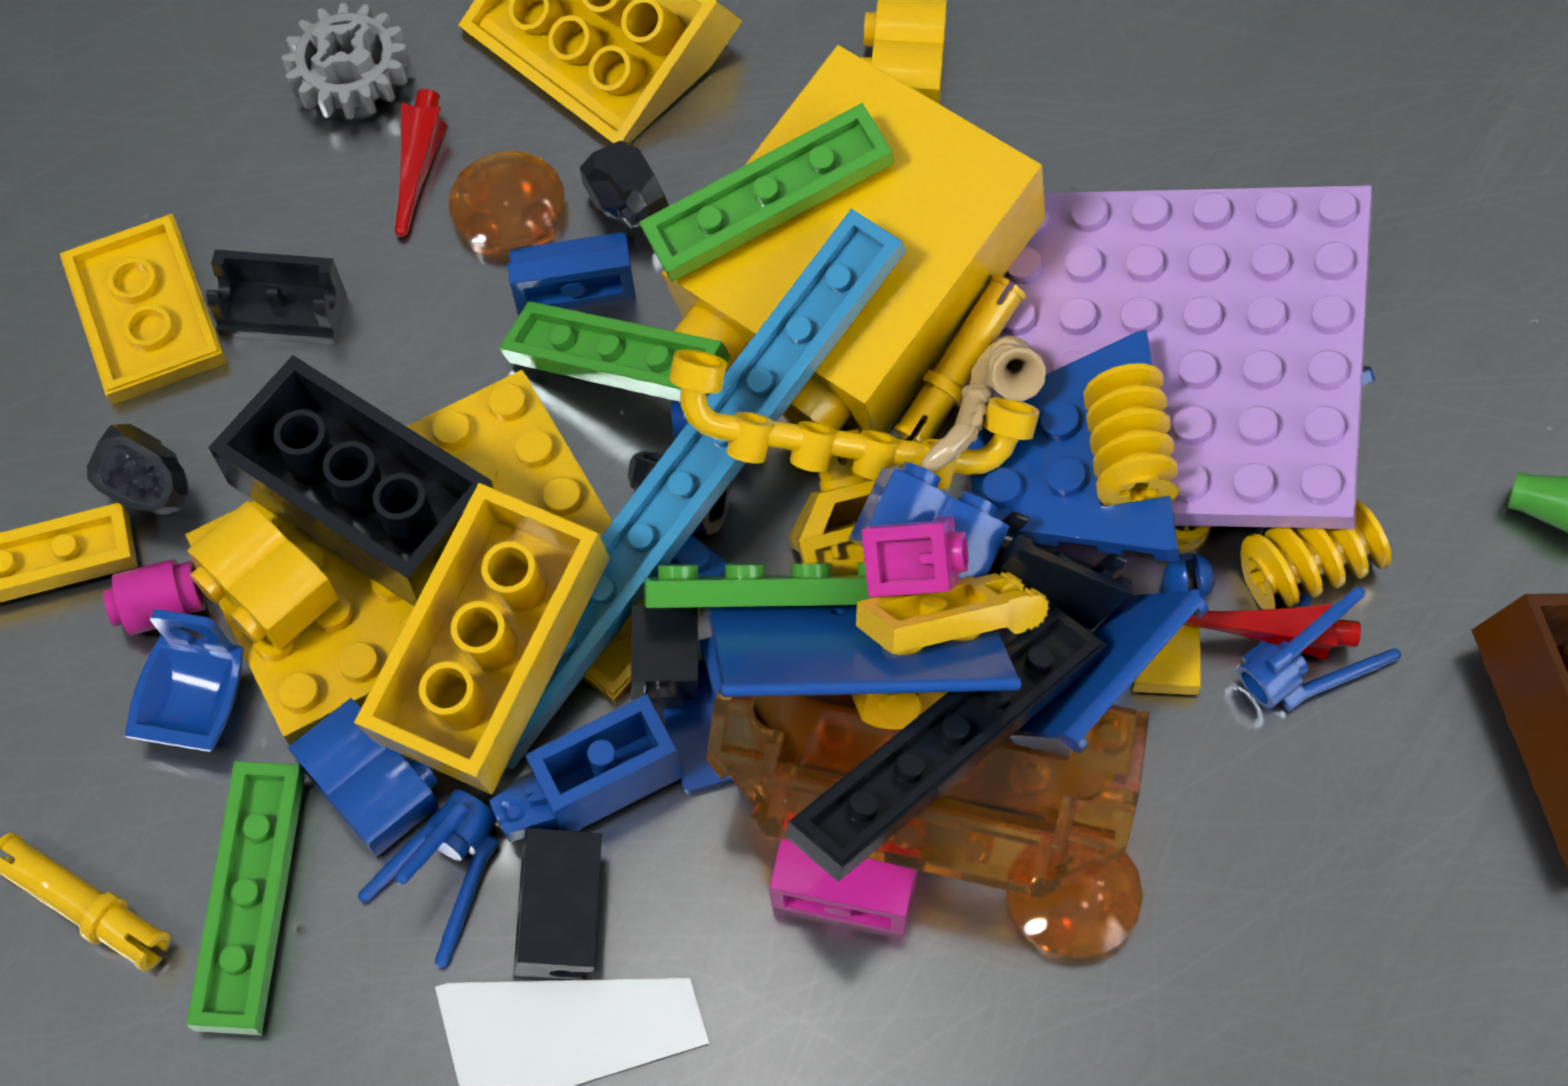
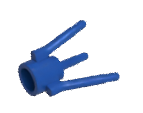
(1276, 671)
(455, 830)

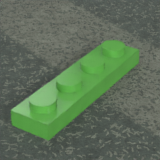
(767, 192)
(601, 349)
(749, 586)
(246, 899)

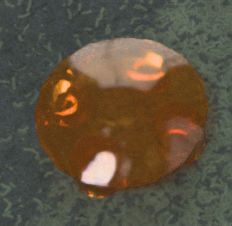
(506, 201)
(1085, 915)

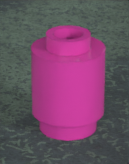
(149, 588)

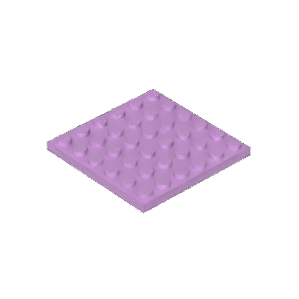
(1247, 316)

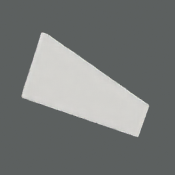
(565, 1028)

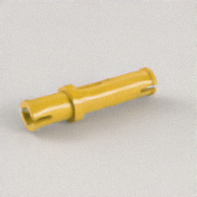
(944, 385)
(98, 914)

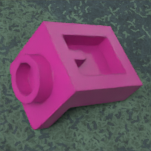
(914, 557)

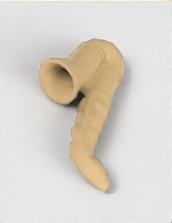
(1003, 367)

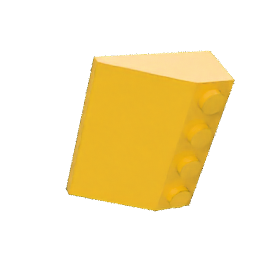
(606, 58)

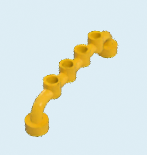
(816, 442)

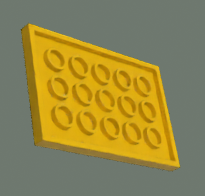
(340, 654)

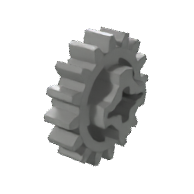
(346, 60)

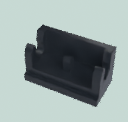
(276, 296)
(1075, 587)
(557, 904)

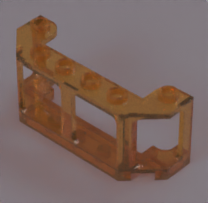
(1082, 795)

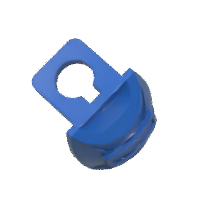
(185, 684)

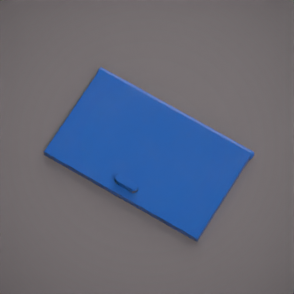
(826, 654)

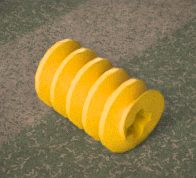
(1130, 435)
(1300, 555)

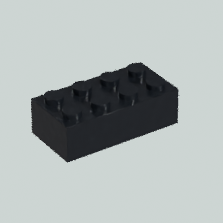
(347, 476)

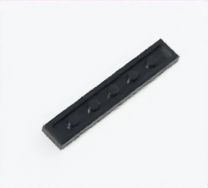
(939, 749)

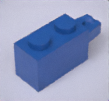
(590, 772)

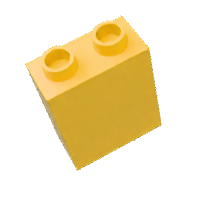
(950, 197)

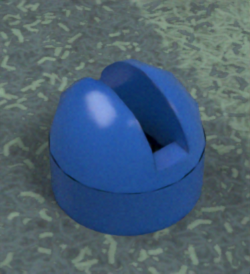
(1176, 578)

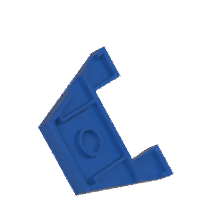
(1054, 472)

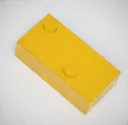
(484, 638)

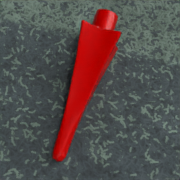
(420, 139)
(1282, 625)

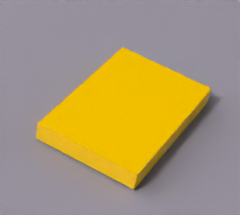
(142, 309)

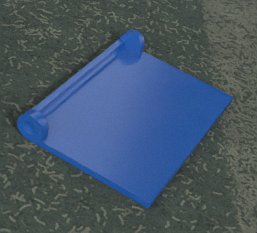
(1133, 639)

